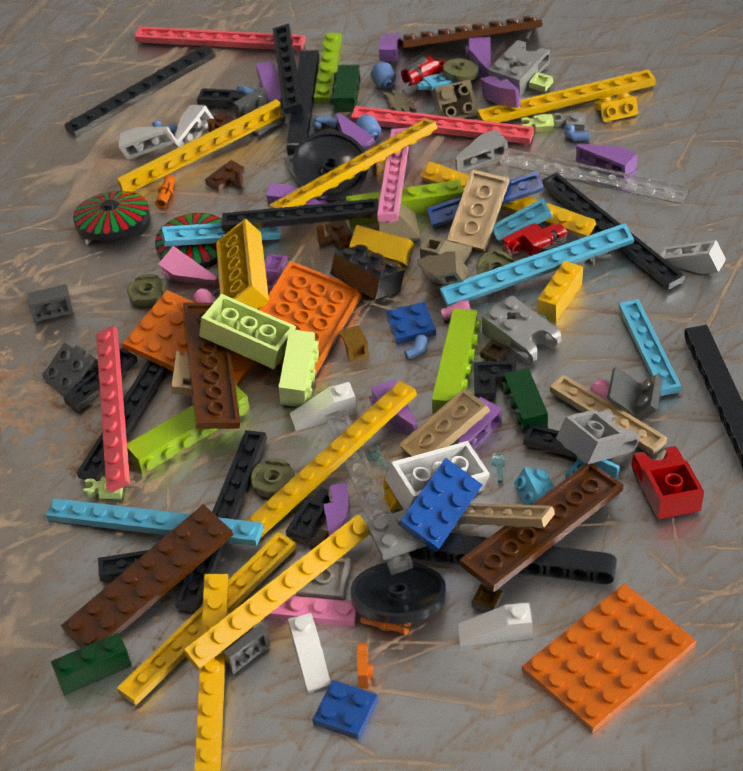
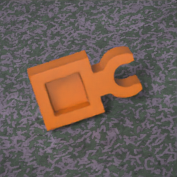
(364, 670)

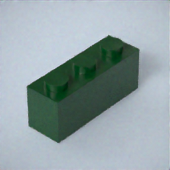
(345, 88)
(524, 399)
(91, 663)

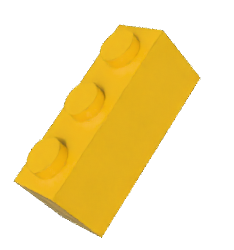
(390, 246)
(560, 291)

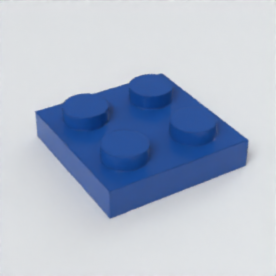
(409, 322)
(345, 709)

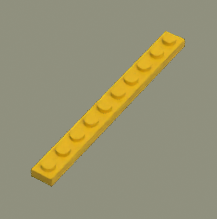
(569, 97)
(200, 147)
(359, 163)
(573, 222)
(333, 456)
(276, 593)
(170, 653)
(211, 680)

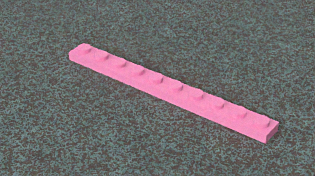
(392, 184)

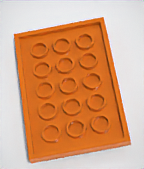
(312, 304)
(163, 334)
(608, 657)

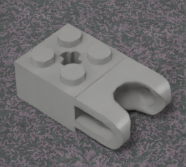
(520, 65)
(519, 329)
(596, 437)

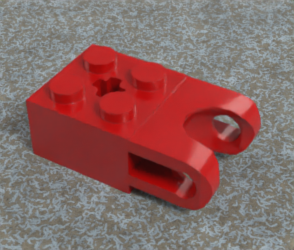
(668, 483)

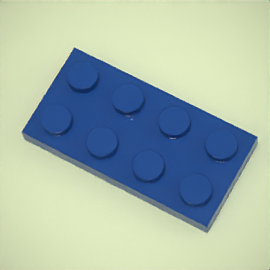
(440, 505)

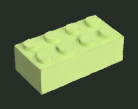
(246, 331)

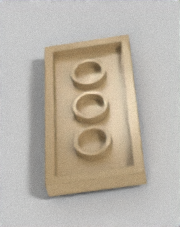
(478, 209)
(446, 424)

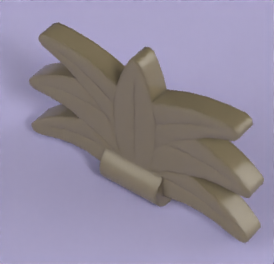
(399, 101)

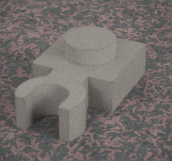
(573, 118)

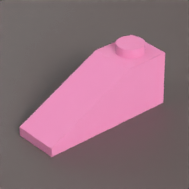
(185, 270)

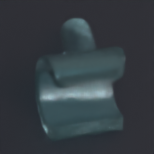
(376, 456)
(498, 460)

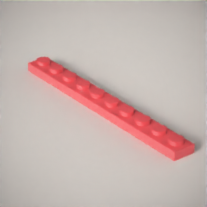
(212, 38)
(446, 125)
(112, 409)

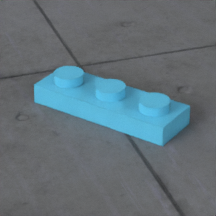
(534, 213)

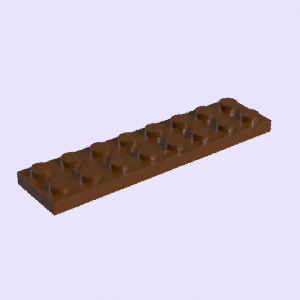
(477, 30)
(210, 375)
(516, 547)
(148, 578)

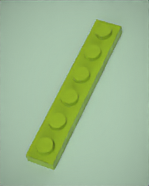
(328, 65)

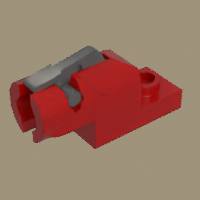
(421, 68)
(534, 239)

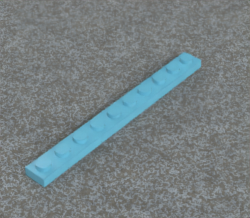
(537, 265)
(141, 519)

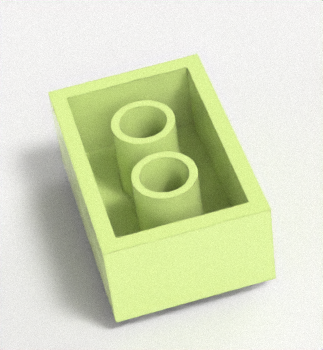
(298, 368)

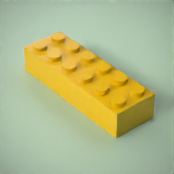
(242, 265)

